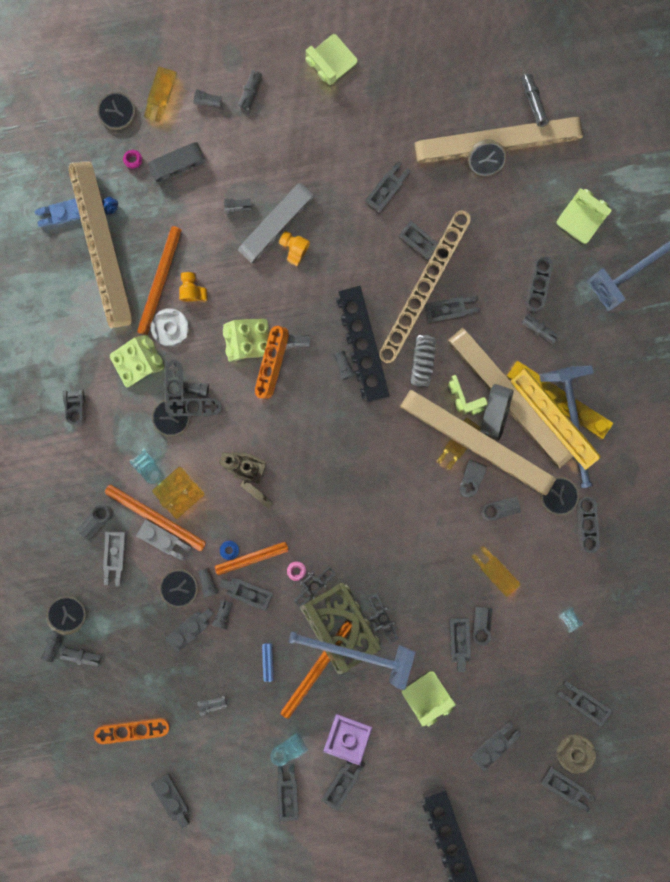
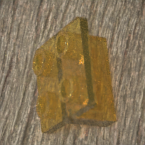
(178, 492)

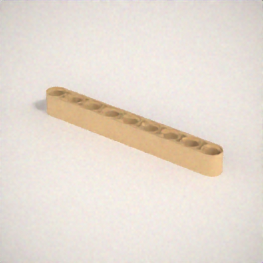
(509, 137)
(100, 244)
(427, 278)
(519, 409)
(478, 442)

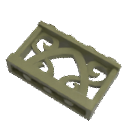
(316, 617)

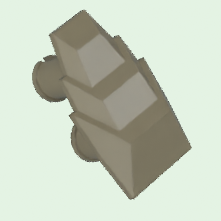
(243, 466)

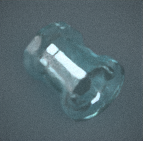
(570, 619)

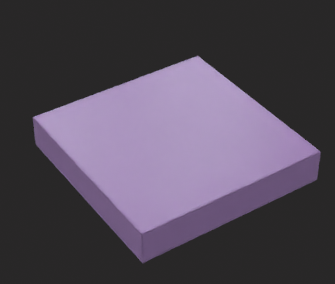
(347, 739)

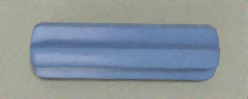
(268, 668)

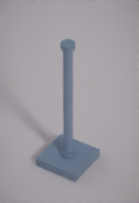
(607, 289)
(566, 376)
(400, 667)

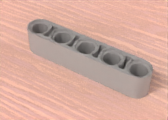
(276, 222)

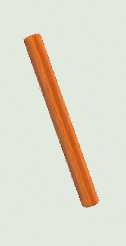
(159, 280)
(155, 517)
(313, 675)

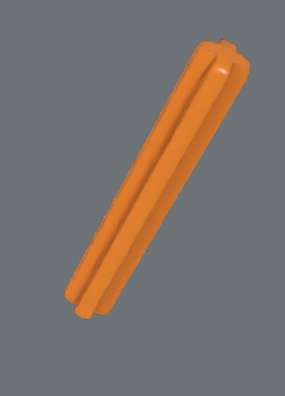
(251, 558)

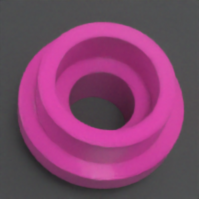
(132, 153)

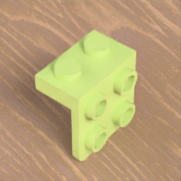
(331, 59)
(583, 215)
(245, 338)
(136, 360)
(474, 407)
(428, 699)

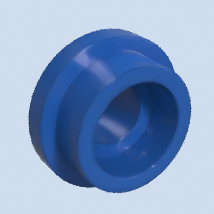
(110, 205)
(234, 554)

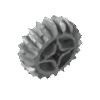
(423, 360)

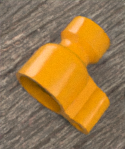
(297, 247)
(189, 291)

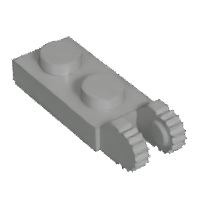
(161, 539)
(114, 555)

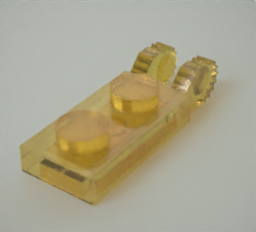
(160, 92)
(455, 448)
(497, 573)

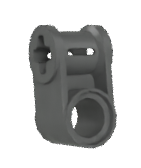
(74, 403)
(473, 475)

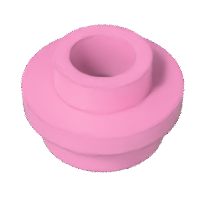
(302, 571)

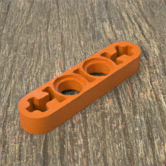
(269, 361)
(132, 733)

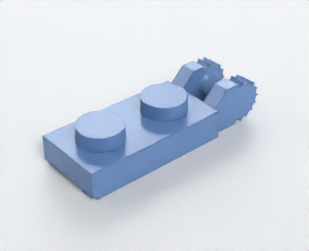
(60, 213)

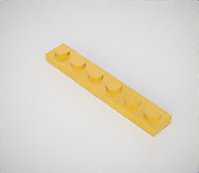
(587, 417)
(555, 419)

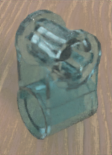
(144, 465)
(292, 748)

